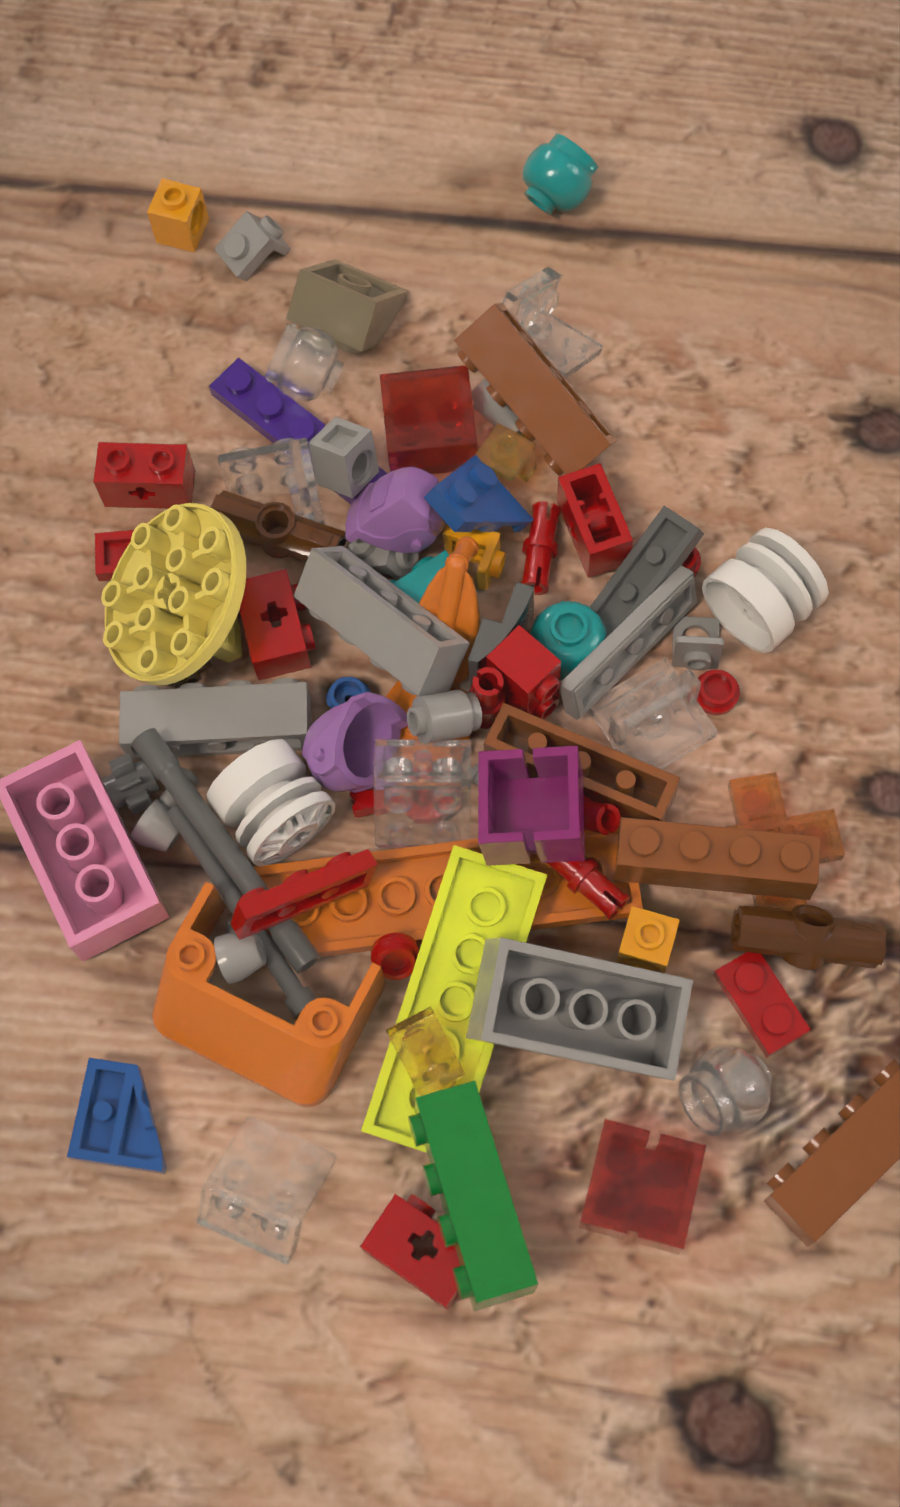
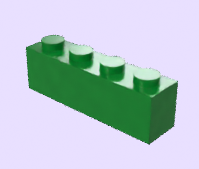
(474, 1197)

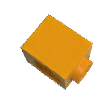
(178, 215)
(647, 940)

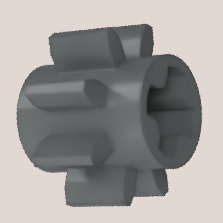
(130, 784)

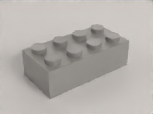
(579, 1008)

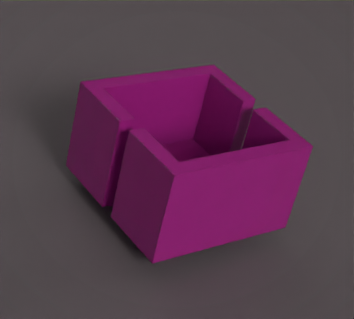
(527, 813)

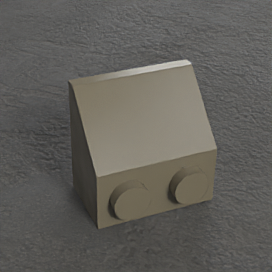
(345, 304)

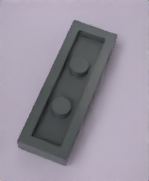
(646, 567)

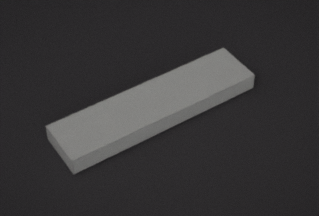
(628, 643)

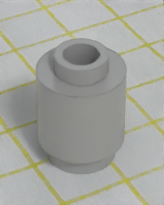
(444, 716)

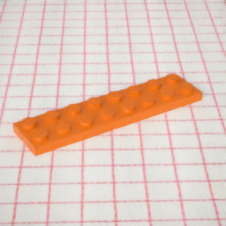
(408, 885)

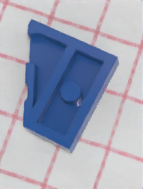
(476, 500)
(116, 1119)

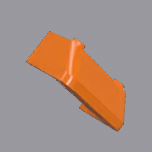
(284, 1058)

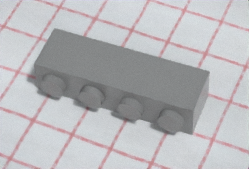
(381, 620)
(217, 718)

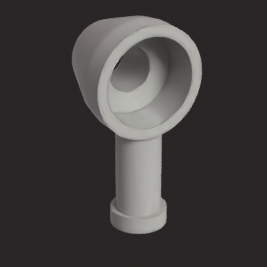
(155, 826)
(238, 957)

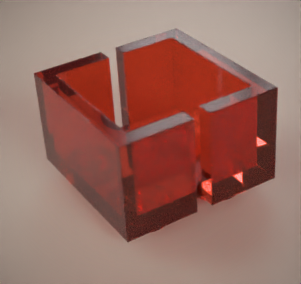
(429, 419)
(643, 1187)

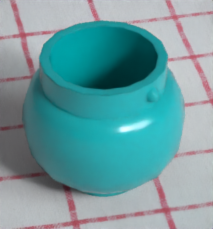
(558, 175)
(569, 632)

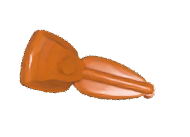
(455, 602)

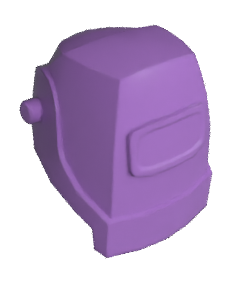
(395, 513)
(343, 741)

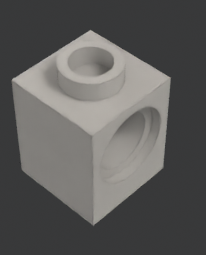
(344, 457)

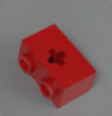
(144, 475)
(594, 520)
(280, 648)
(528, 673)
(392, 1246)

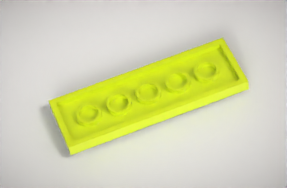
(470, 907)

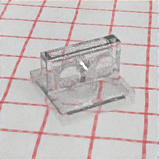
(655, 715)

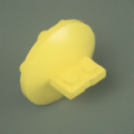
(176, 595)

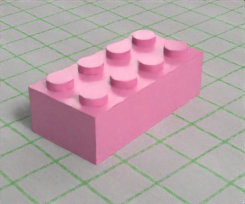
(81, 851)

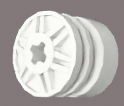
(765, 590)
(270, 802)

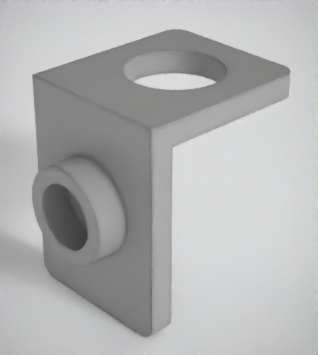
(694, 651)

